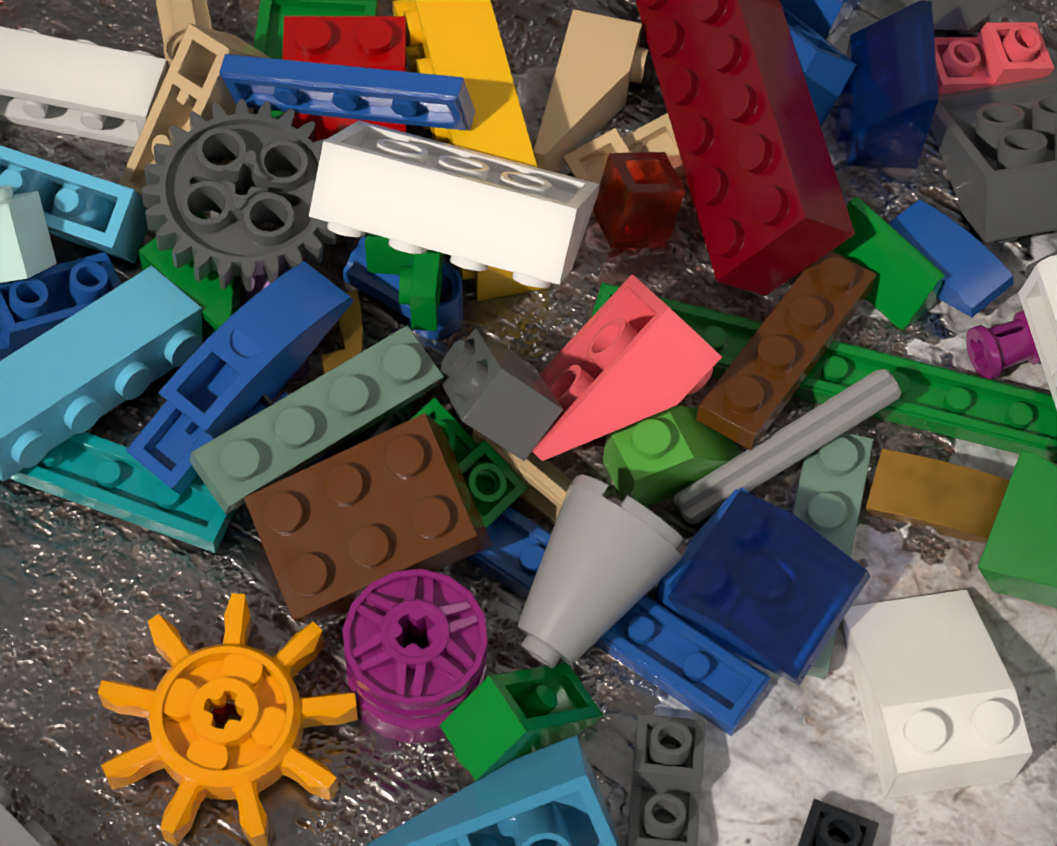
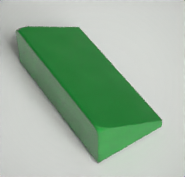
(904, 279)

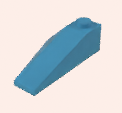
(527, 802)

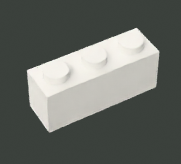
(77, 86)

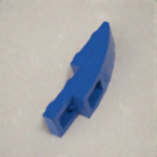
(50, 297)
(235, 367)

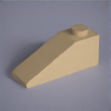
(589, 84)
(189, 86)

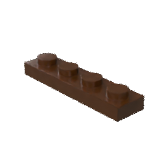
(785, 349)

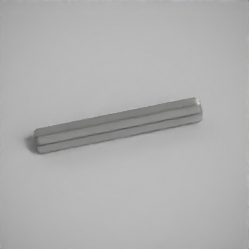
(788, 445)

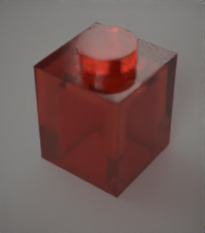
(638, 200)

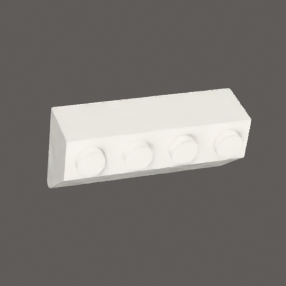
(452, 202)

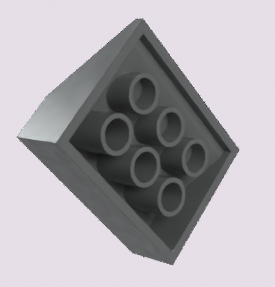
(1002, 156)

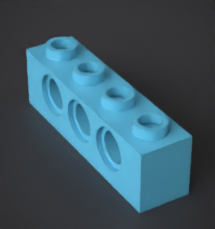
(79, 204)

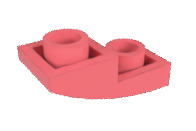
(995, 57)

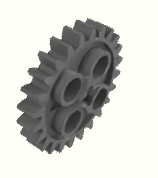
(231, 240)

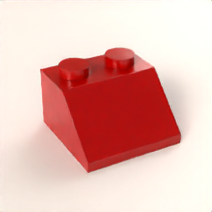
(345, 41)

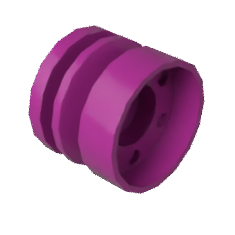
(408, 688)

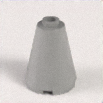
(593, 571)

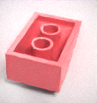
(623, 368)

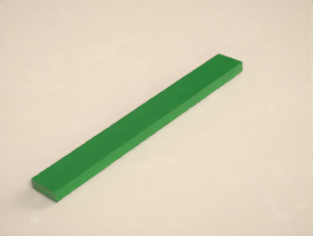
(930, 395)

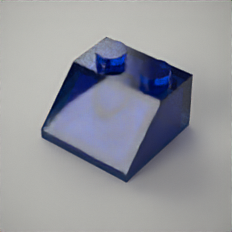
(890, 90)
(768, 587)

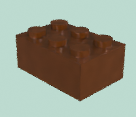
(366, 515)

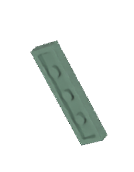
(315, 419)
(831, 500)

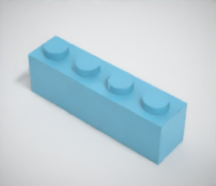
(92, 365)

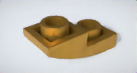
(936, 495)

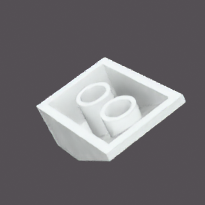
(934, 695)

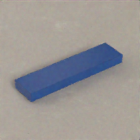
(349, 92)

